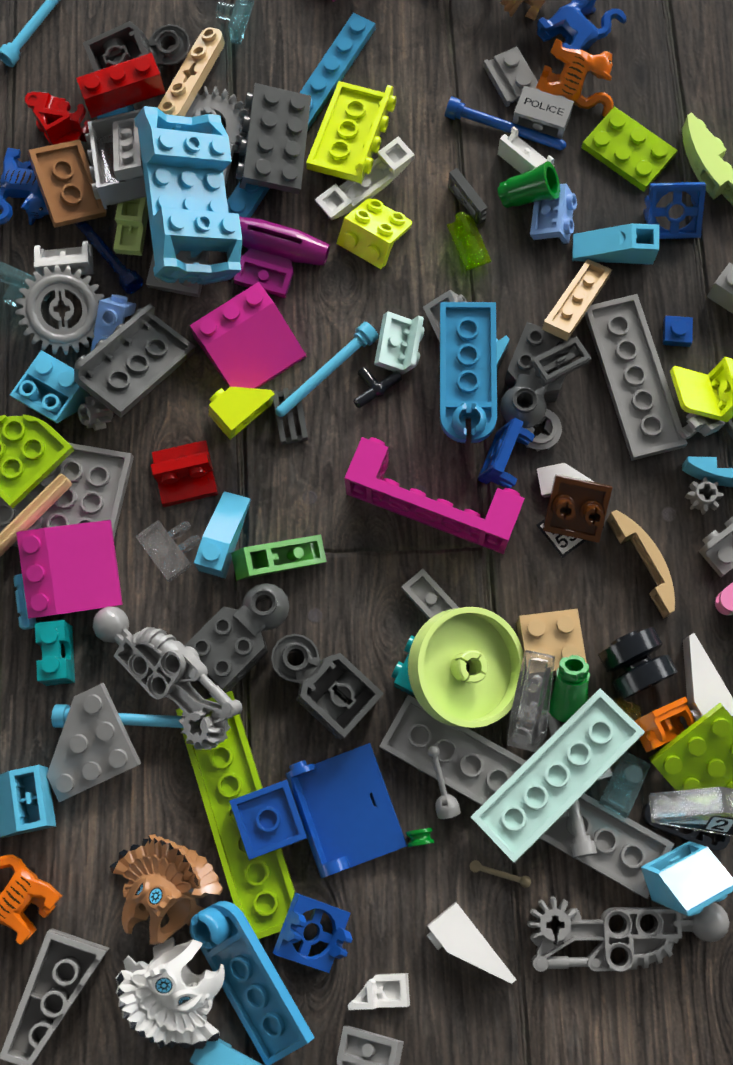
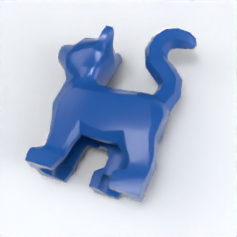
(575, 27)

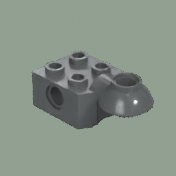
(130, 42)
(523, 381)
(234, 638)
(327, 687)

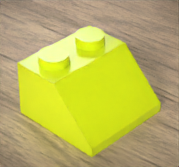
(238, 407)

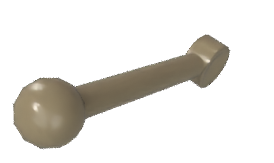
(525, 881)

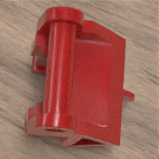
(55, 119)

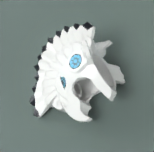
(167, 999)

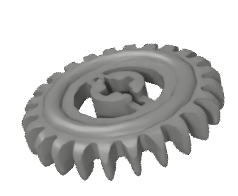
(229, 110)
(59, 282)

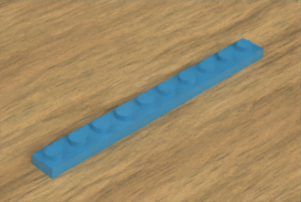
(320, 88)

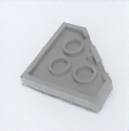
(90, 745)

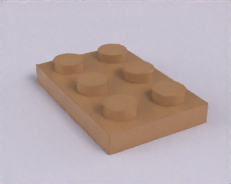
(66, 183)

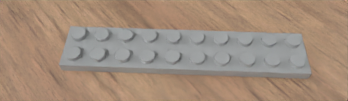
(481, 767)

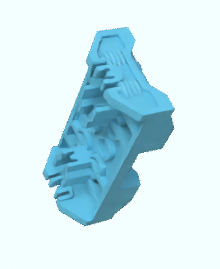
(188, 194)

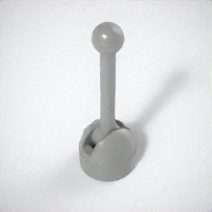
(446, 804)

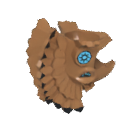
(163, 881)

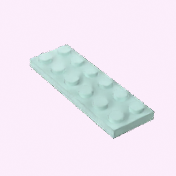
(557, 775)

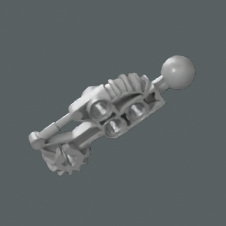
(165, 670)
(639, 946)

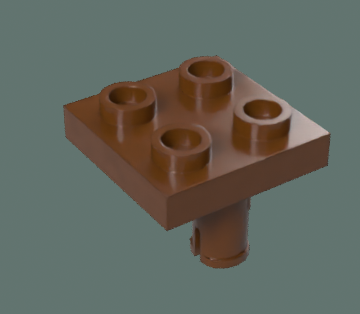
(577, 508)

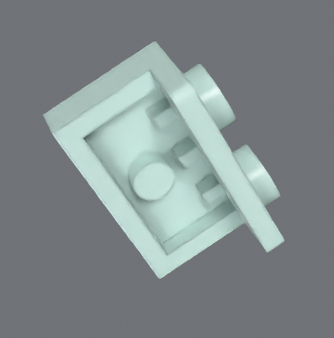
(399, 342)

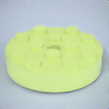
(440, 674)

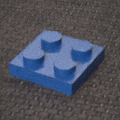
(268, 819)

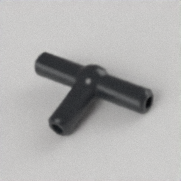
(376, 388)

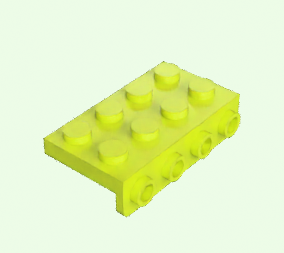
(351, 132)

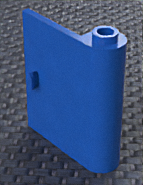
(340, 813)

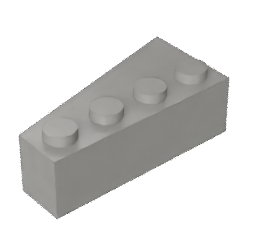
(53, 986)

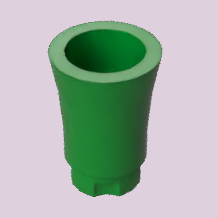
(530, 186)
(570, 688)

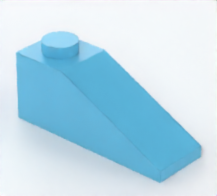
(222, 535)

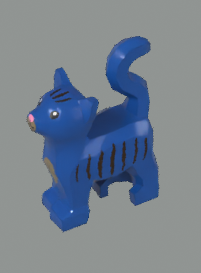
(20, 182)

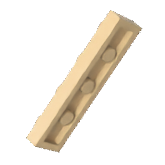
(576, 299)

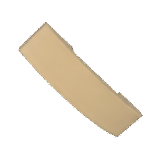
(627, 529)

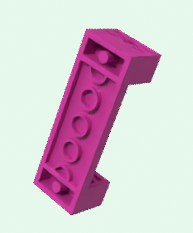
(366, 482)

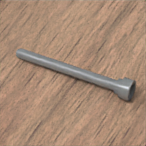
(582, 843)

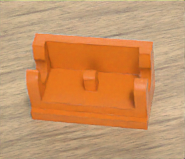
(664, 724)

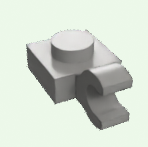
(700, 424)

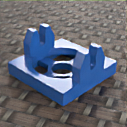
(697, 193)
(500, 452)
(294, 927)

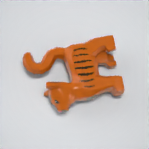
(574, 72)
(20, 893)

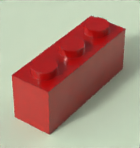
(121, 85)

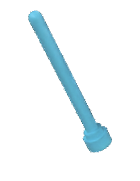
(10, 52)
(364, 336)
(61, 711)

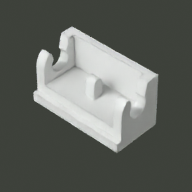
(519, 153)
(75, 257)

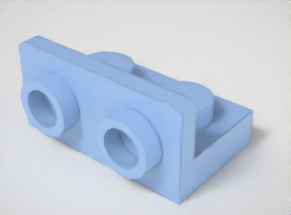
(554, 216)

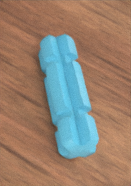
(24, 622)

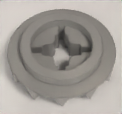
(552, 429)

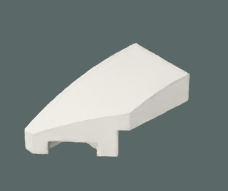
(547, 474)
(383, 992)

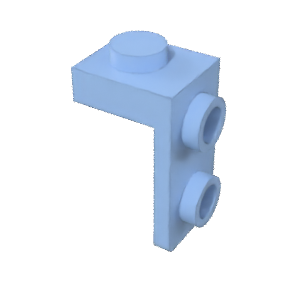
(109, 315)

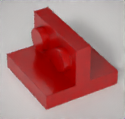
(184, 473)

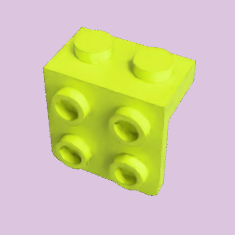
(372, 231)
(706, 394)

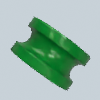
(419, 837)

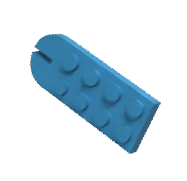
(468, 369)
(250, 981)

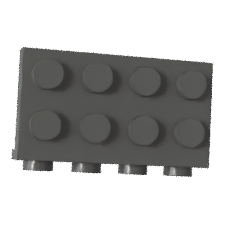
(274, 138)
(132, 361)

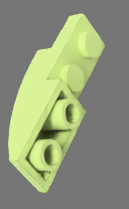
(706, 156)
(131, 226)

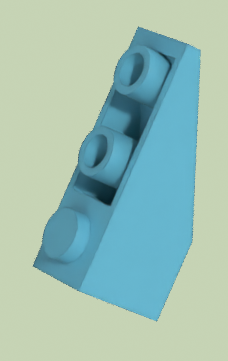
(618, 244)

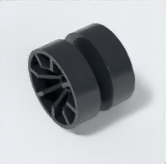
(633, 655)

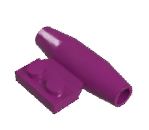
(272, 252)

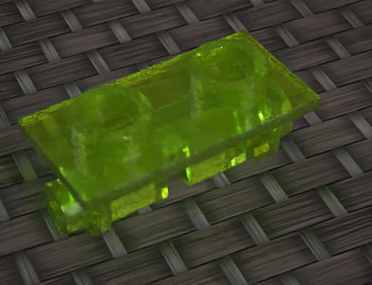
(468, 241)

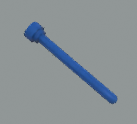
(457, 109)

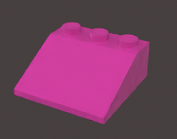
(248, 339)
(69, 568)

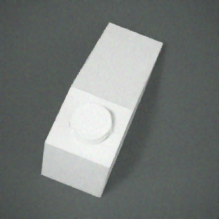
(703, 682)
(462, 939)

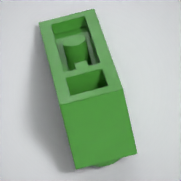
(278, 557)

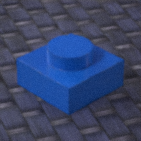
(677, 331)

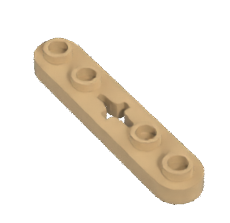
(195, 68)

